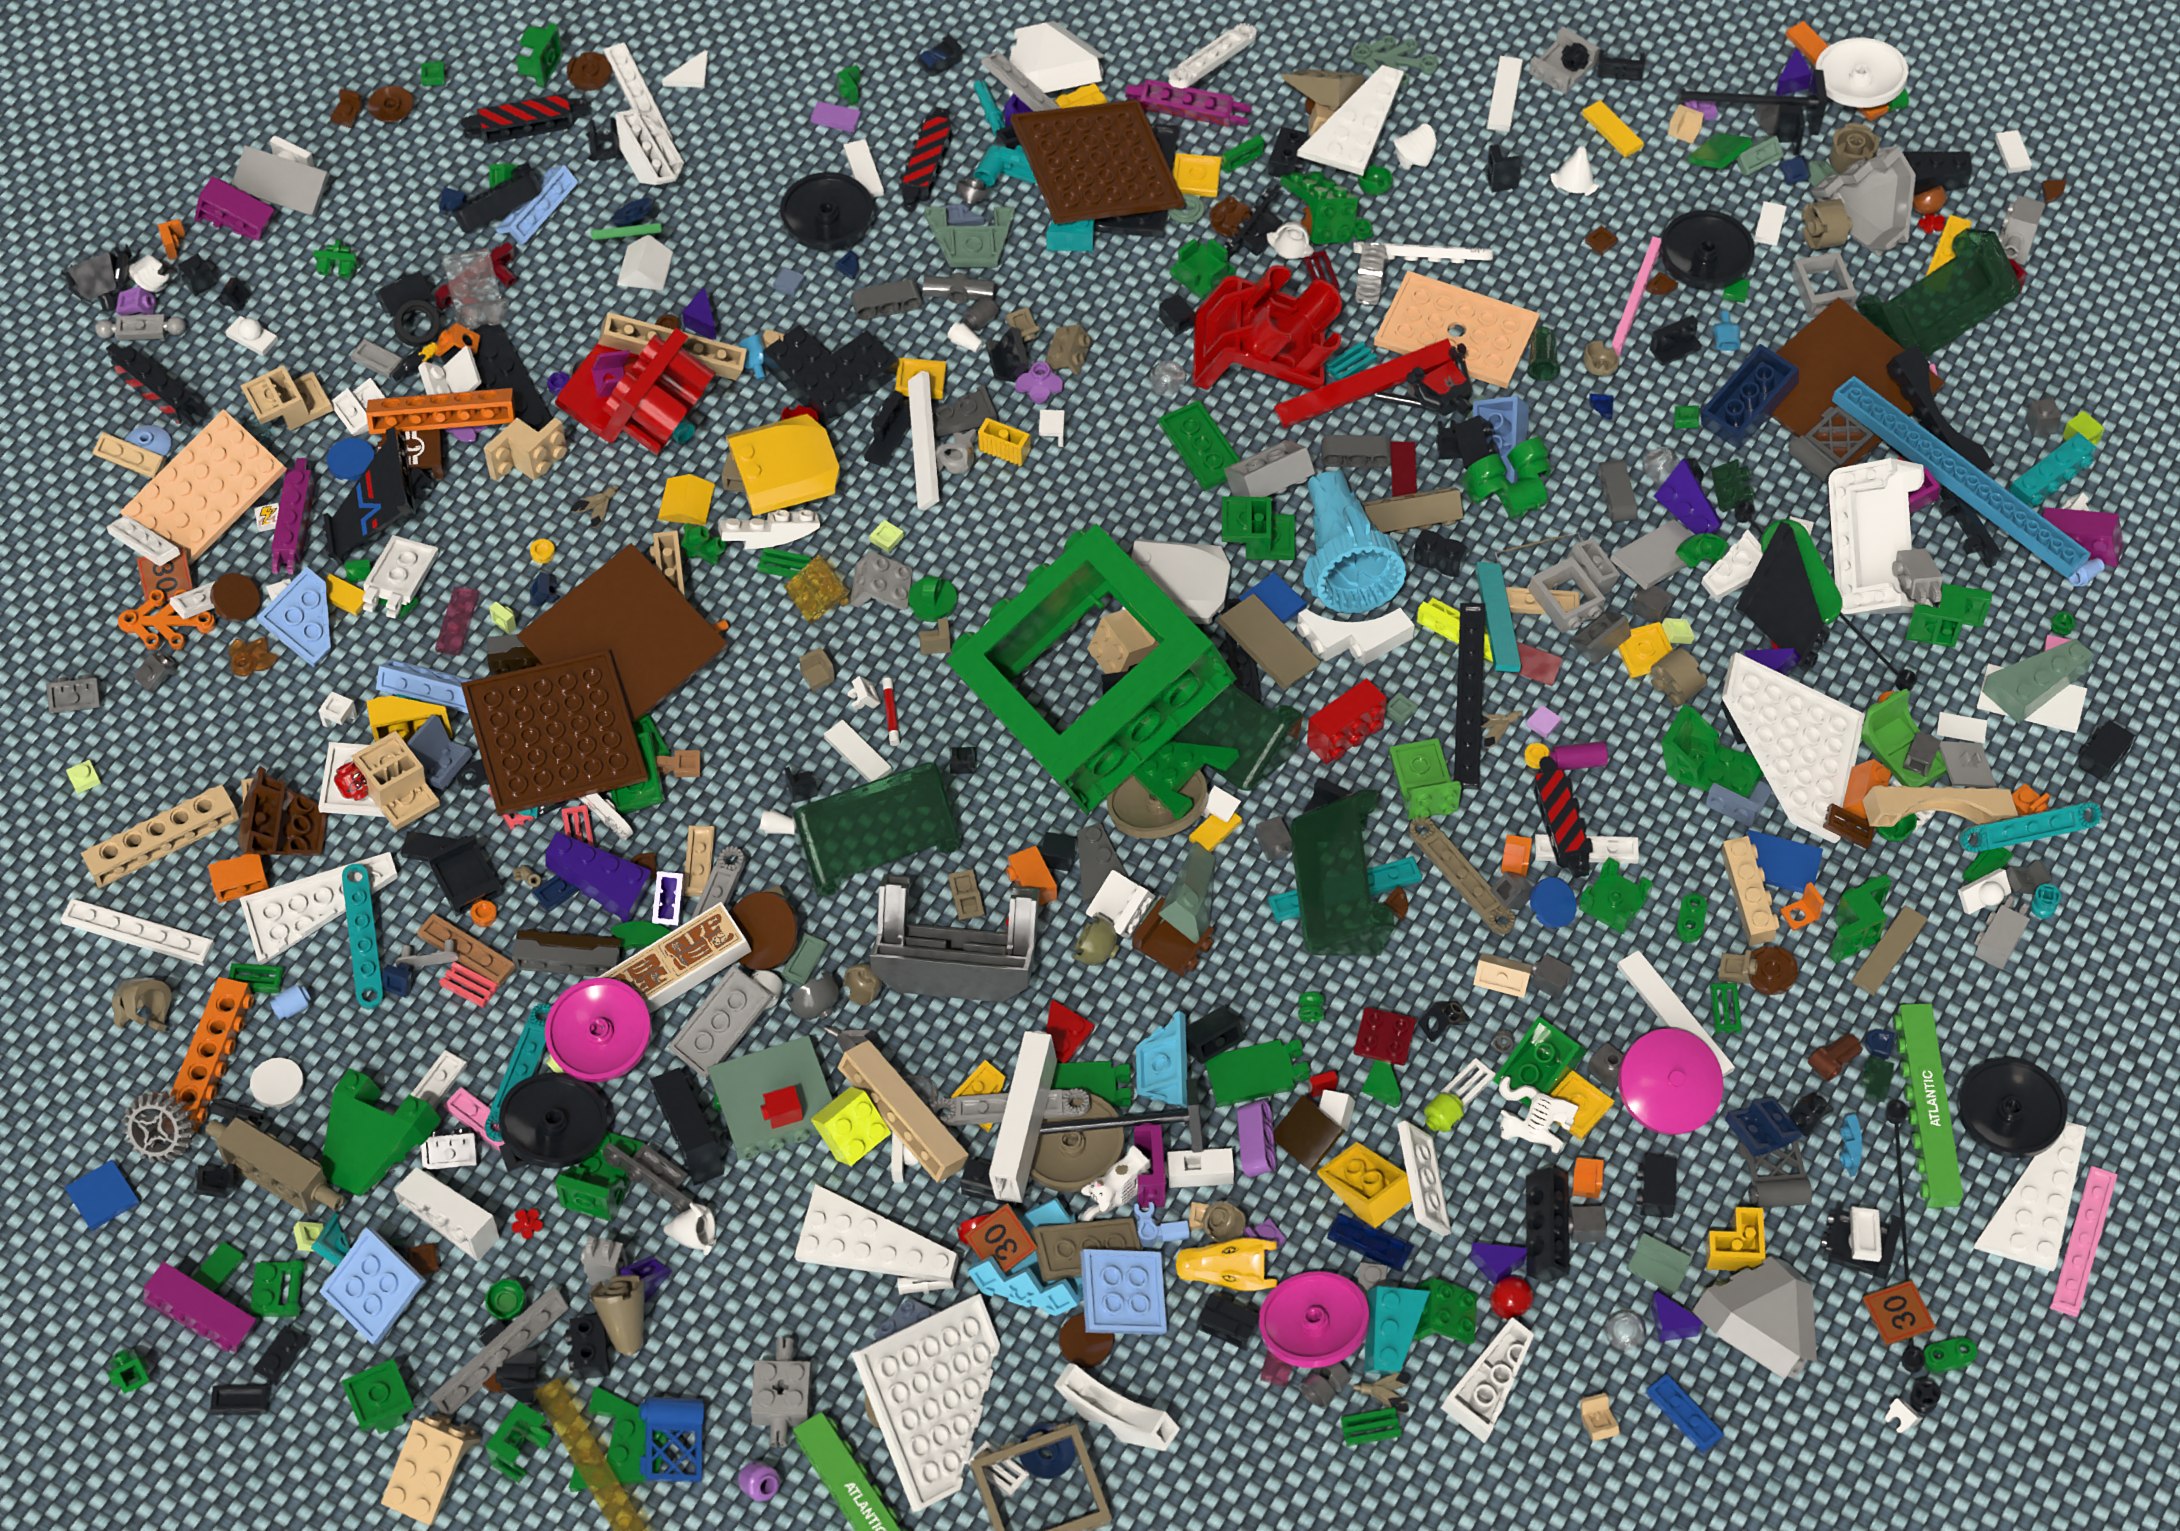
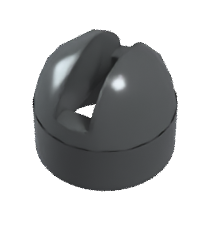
(1497, 1041)

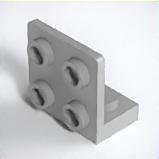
(882, 580)

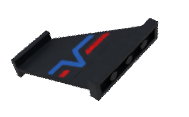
(375, 500)

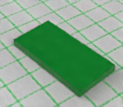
(1199, 444)

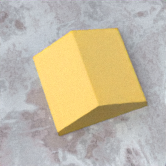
(686, 500)

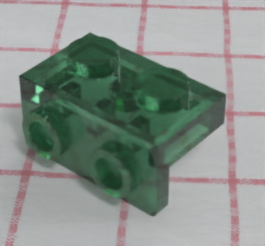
(1732, 484)

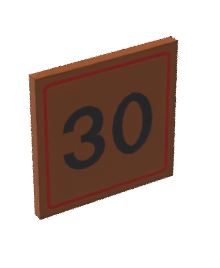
(167, 578)
(1003, 1238)
(1899, 1313)

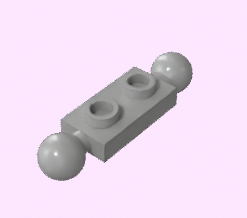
(140, 327)

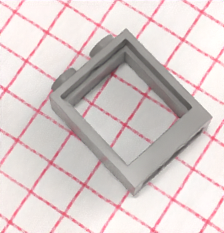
(1814, 303)
(1555, 576)

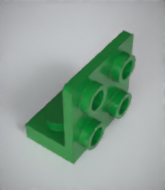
(1447, 1312)

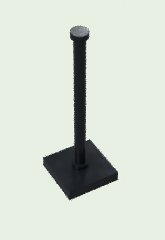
(1815, 101)
(1189, 1116)

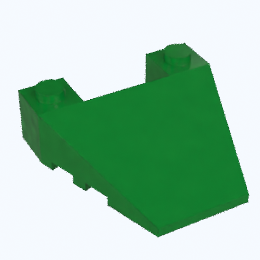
(366, 1140)

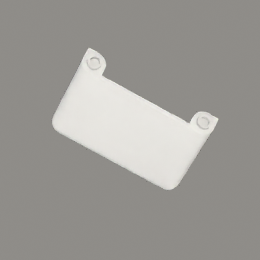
(1868, 530)

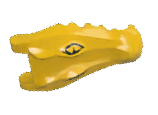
(1229, 1264)

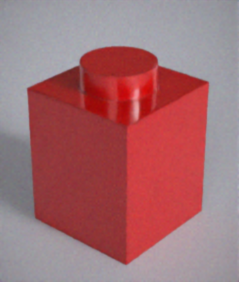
(781, 1107)

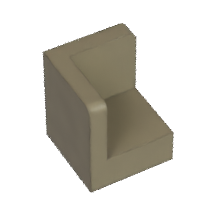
(936, 640)
(816, 669)

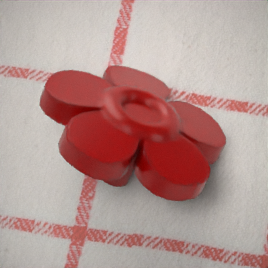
(1932, 223)
(527, 1223)

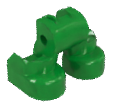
(1489, 476)

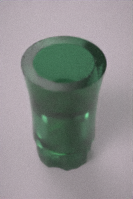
(1543, 358)

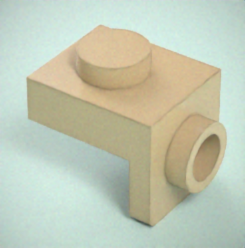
(1598, 1417)

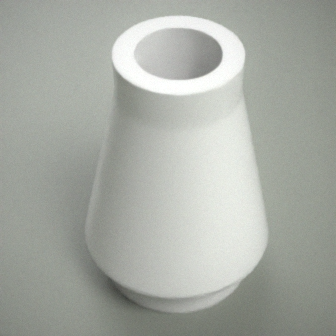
(963, 336)
(776, 823)

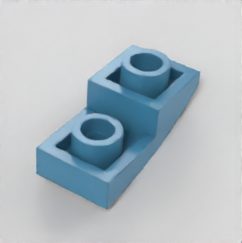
(1852, 1148)

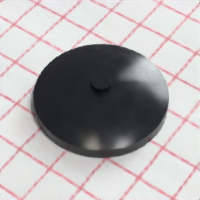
(826, 210)
(1707, 249)
(2012, 1108)
(552, 1120)

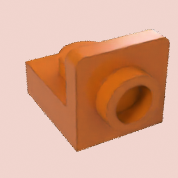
(169, 233)
(2028, 801)

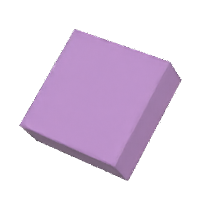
(1543, 721)

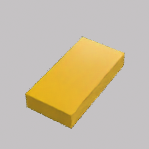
(344, 595)
(1214, 831)

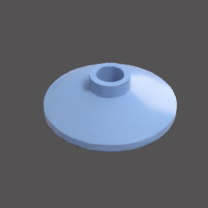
(155, 438)

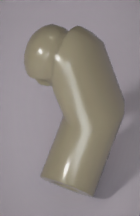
(526, 874)

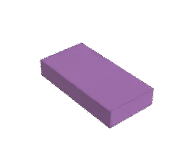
(836, 116)

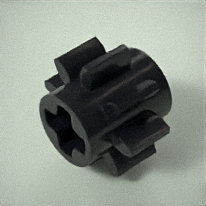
(1575, 56)

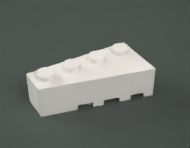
(448, 1213)
(1485, 1386)

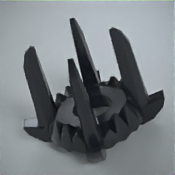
(596, 151)

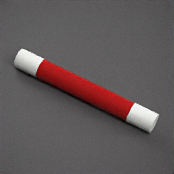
(891, 711)

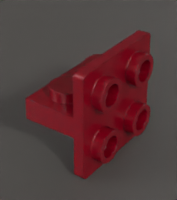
(1384, 1036)

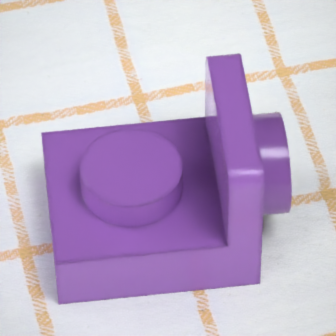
(1706, 107)
(135, 301)
(1266, 1231)

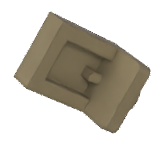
(1023, 320)
(1738, 967)

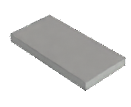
(280, 181)
(1653, 555)
(720, 1021)

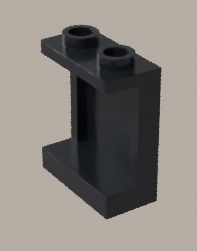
(463, 874)
(1838, 1250)

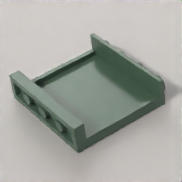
(745, 1079)

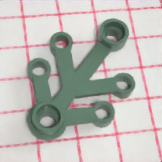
(1368, 54)

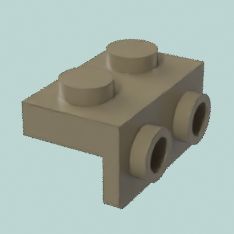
(1068, 348)

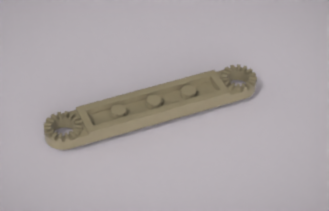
(1461, 875)

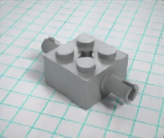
(2020, 228)
(779, 1376)

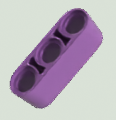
(1256, 1138)

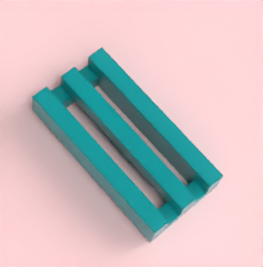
(1349, 359)

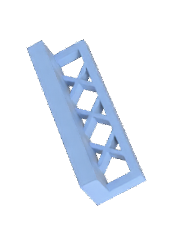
(530, 215)
(422, 683)

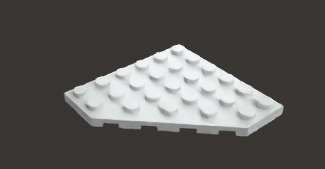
(1797, 739)
(930, 1393)

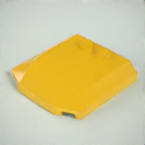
(784, 463)

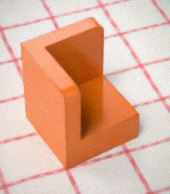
(1516, 854)
(1587, 1178)

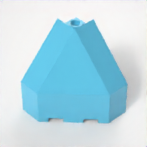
(1024, 1281)

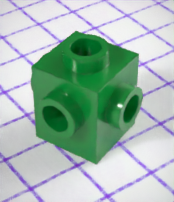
(128, 1379)

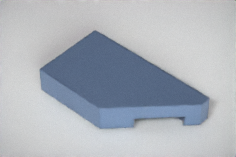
(961, 216)

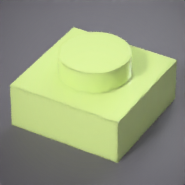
(886, 536)
(503, 617)
(1678, 631)
(83, 776)
(306, 1234)

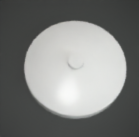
(1863, 72)

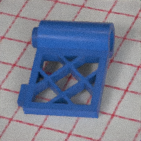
(670, 1416)

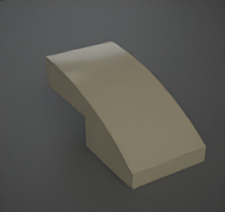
(965, 895)

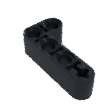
(498, 199)

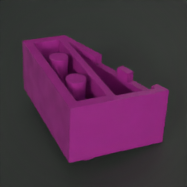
(233, 209)
(2094, 531)

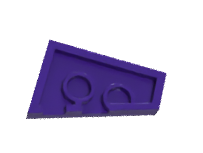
(1687, 501)

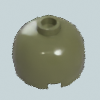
(1096, 942)

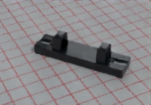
(1978, 537)

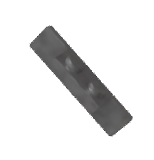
(653, 1172)

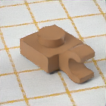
(684, 764)

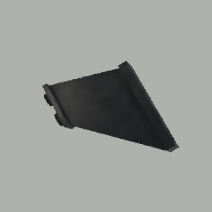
(1783, 600)

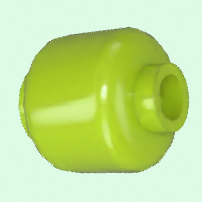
(1443, 1112)

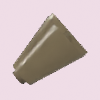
(621, 1311)

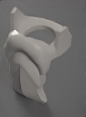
(961, 453)

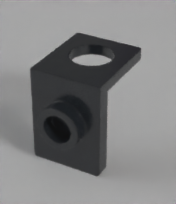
(1447, 1015)

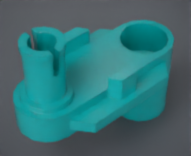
(1004, 161)

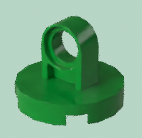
(932, 598)

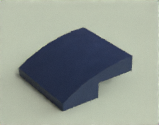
(1763, 1126)

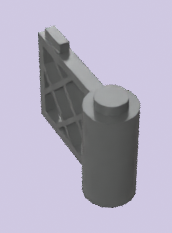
(1816, 455)
(1781, 1189)

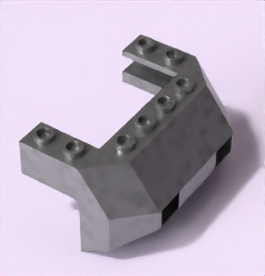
(953, 959)

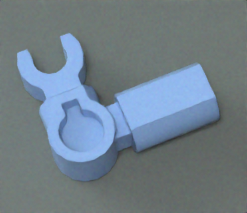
(1150, 1233)

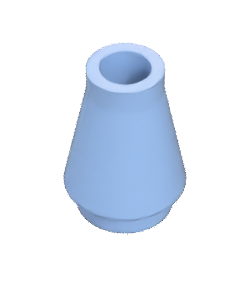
(2087, 572)

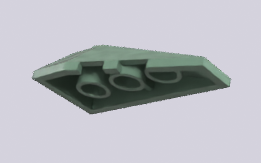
(1190, 896)

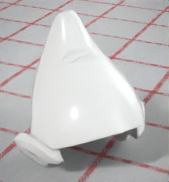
(1576, 174)
(1291, 240)
(693, 1228)

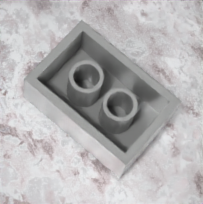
(1270, 470)

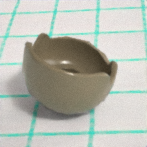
(1599, 359)
(862, 984)
(1223, 1221)

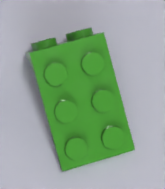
(1889, 736)
(1424, 779)

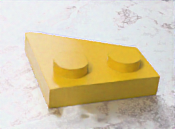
(982, 1082)

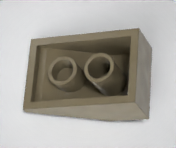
(1325, 87)

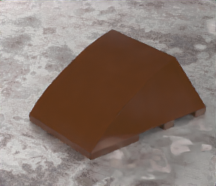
(279, 820)

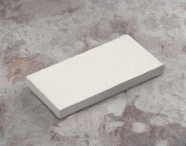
(2060, 712)
(1424, 1178)

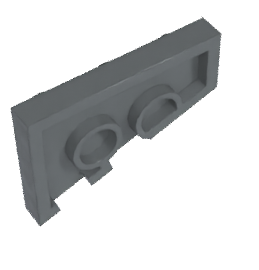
(964, 414)
(1095, 860)

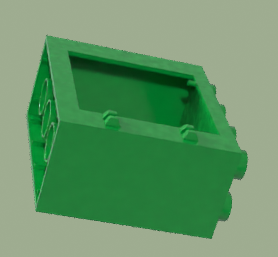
(1136, 712)

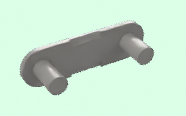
(434, 958)

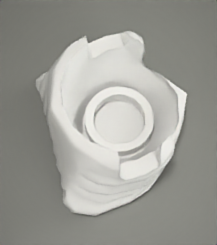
(1416, 147)
(148, 274)

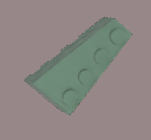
(2036, 680)

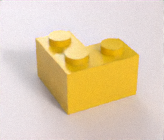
(1741, 1247)

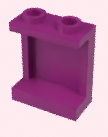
(1152, 1186)

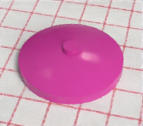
(598, 1030)
(1670, 1081)
(1314, 1319)

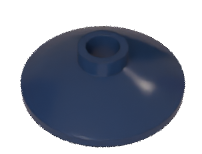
(633, 212)
(1053, 1467)

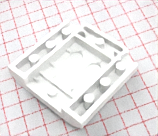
(1188, 574)

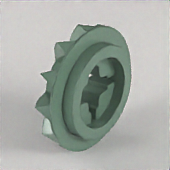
(1194, 206)

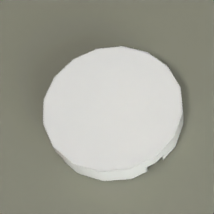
(277, 1083)

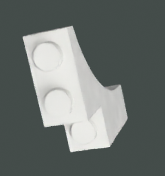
(1364, 639)
(1125, 1418)

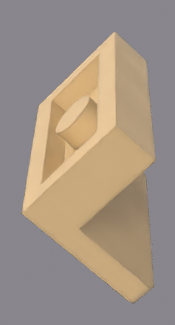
(1502, 975)

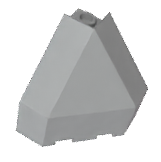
(1875, 197)
(1765, 1316)

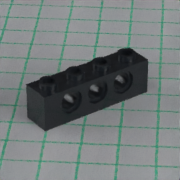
(1547, 1225)

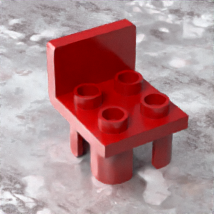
(1266, 329)
(649, 398)

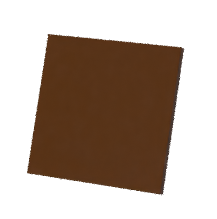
(1096, 161)
(1828, 354)
(640, 619)
(553, 732)

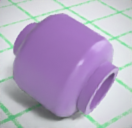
(759, 1481)

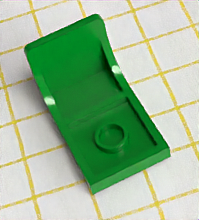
(1330, 206)

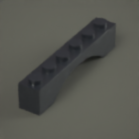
(1911, 373)

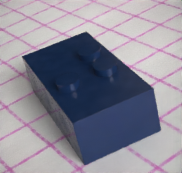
(1749, 396)

